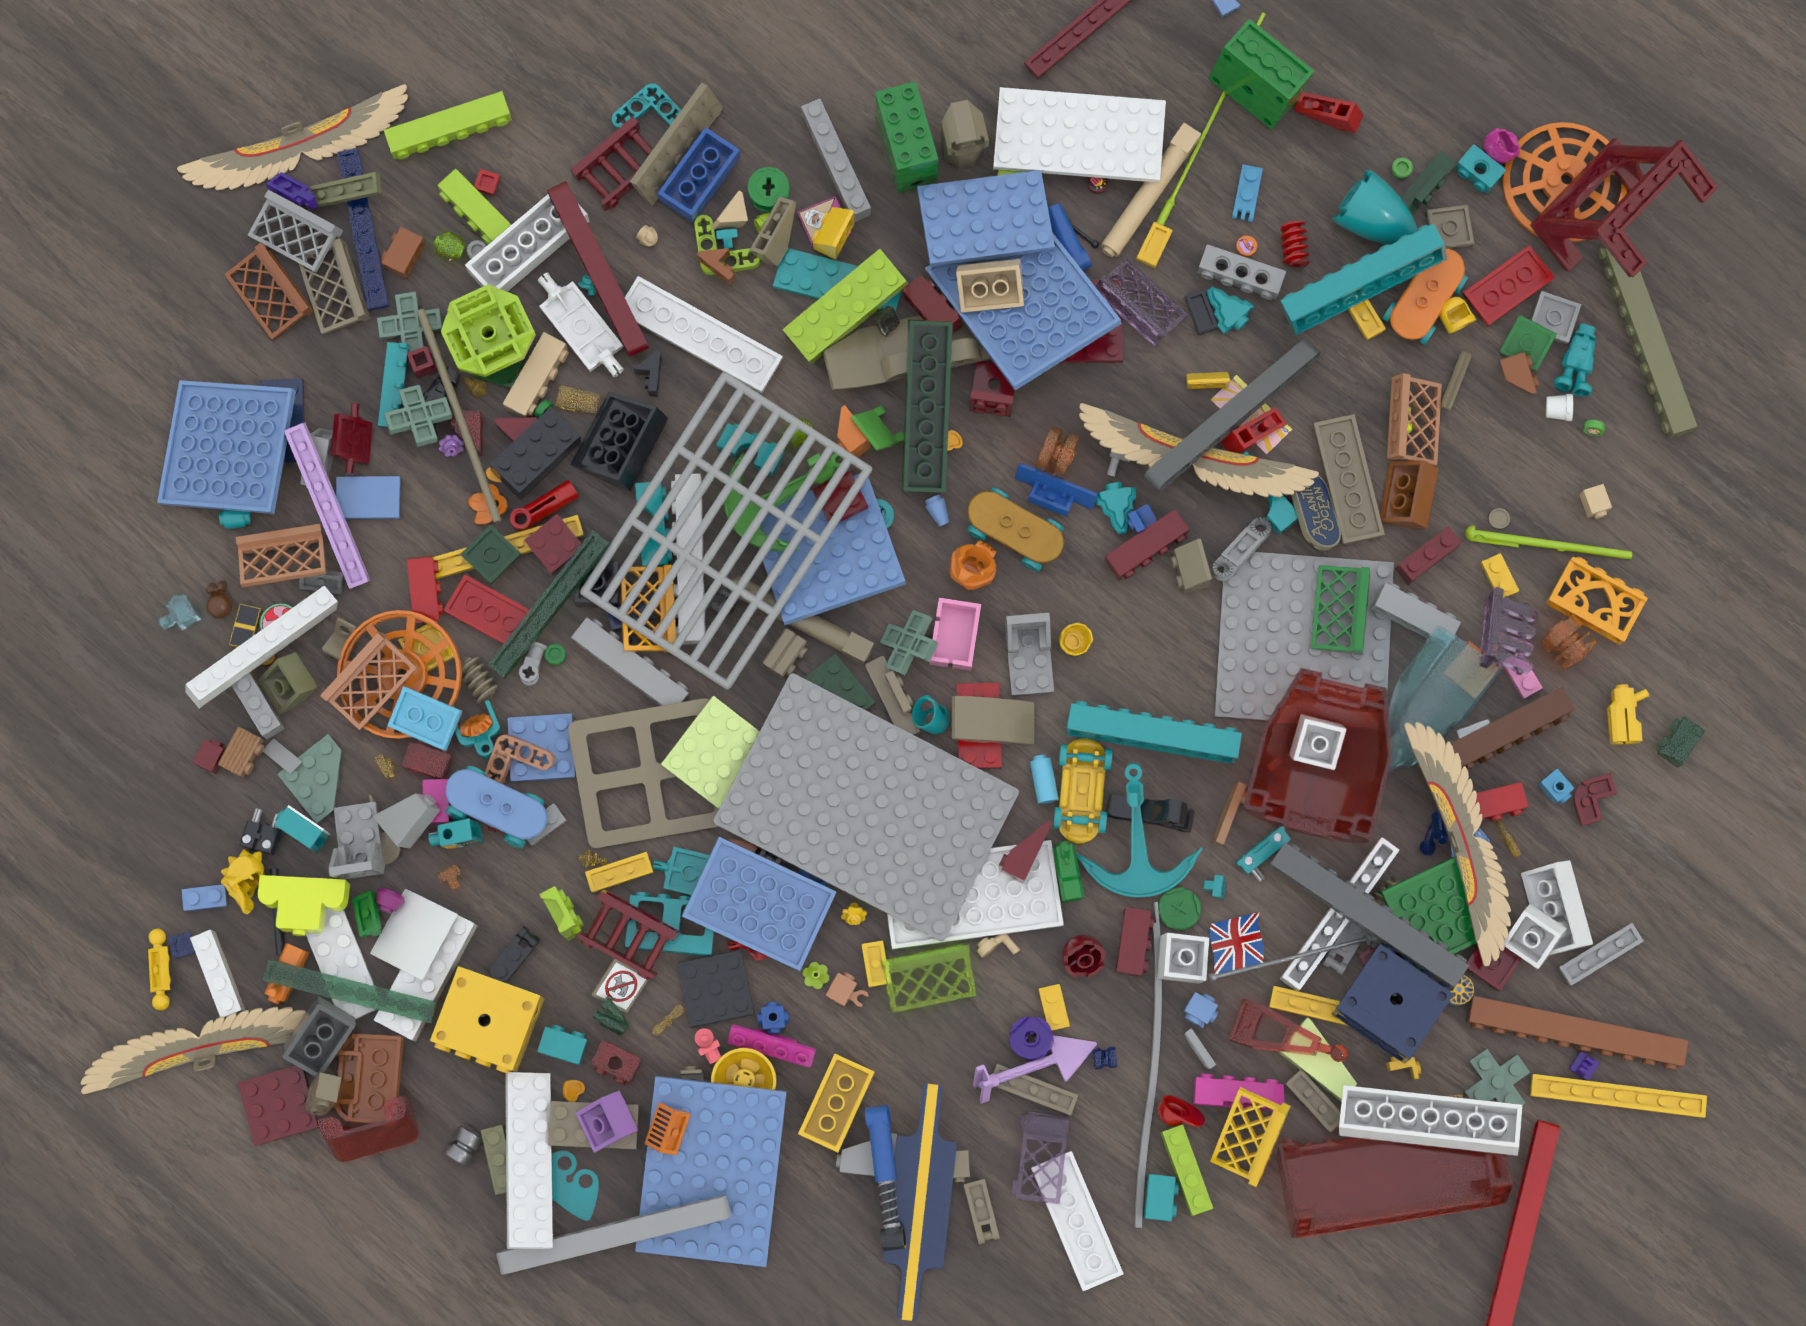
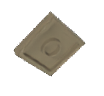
(1452, 225)

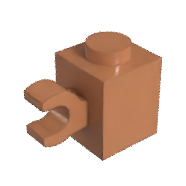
(843, 990)

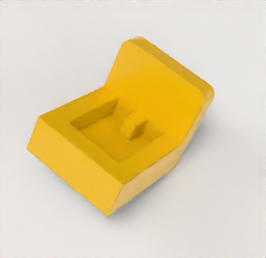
(1413, 1065)

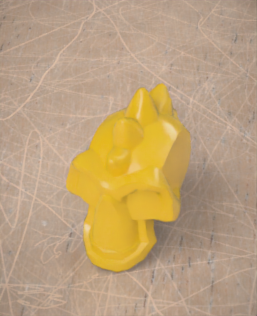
(243, 878)

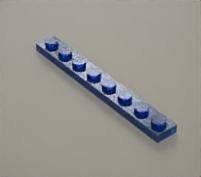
(364, 236)

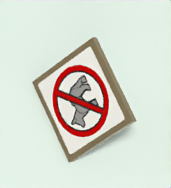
(620, 983)

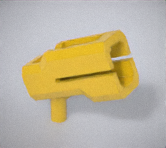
(1622, 716)

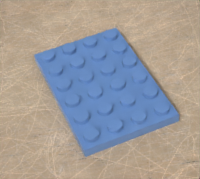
(985, 218)
(759, 903)

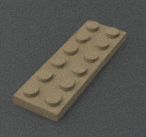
(694, 117)
(1348, 479)

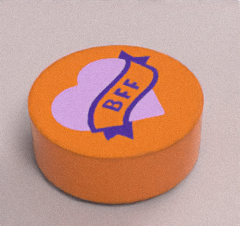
(1246, 246)

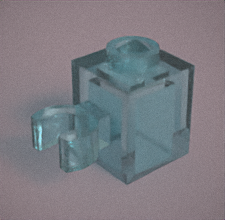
(181, 613)

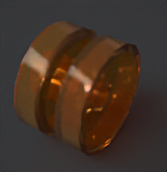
(1057, 452)

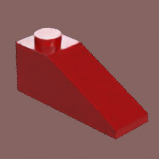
(1330, 111)
(1254, 432)

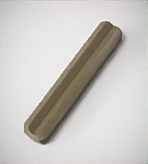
(1456, 380)

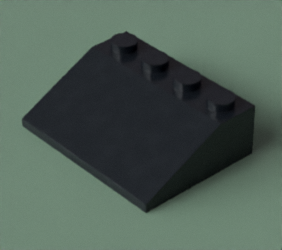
(620, 440)

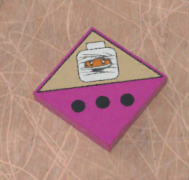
(812, 216)

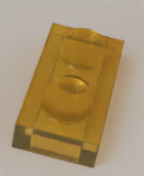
(578, 400)

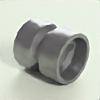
(463, 1145)

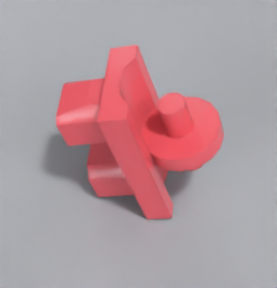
(707, 1045)

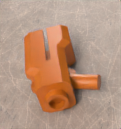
(292, 956)

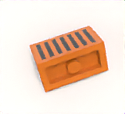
(667, 1129)

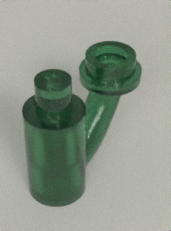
(614, 1022)

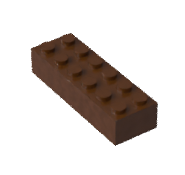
(1513, 728)

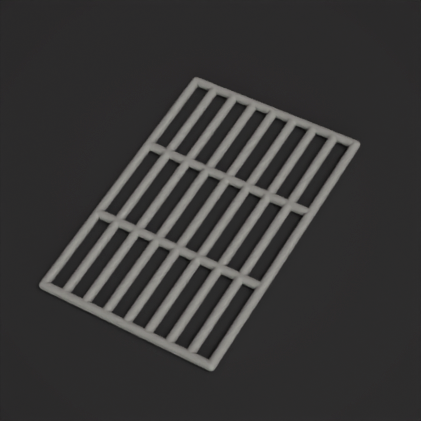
(702, 566)

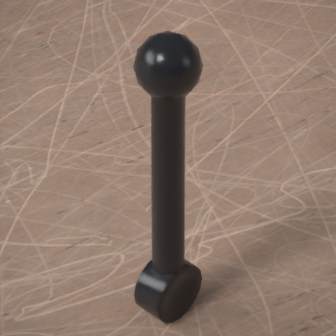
(1094, 243)

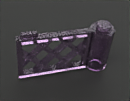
(1045, 1128)

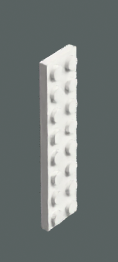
(702, 335)
(528, 1161)

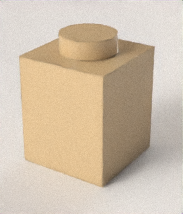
(1595, 501)

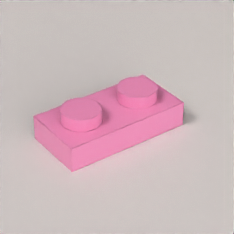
(1526, 683)

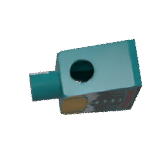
(457, 834)

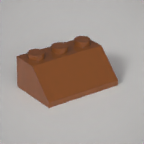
(1409, 494)

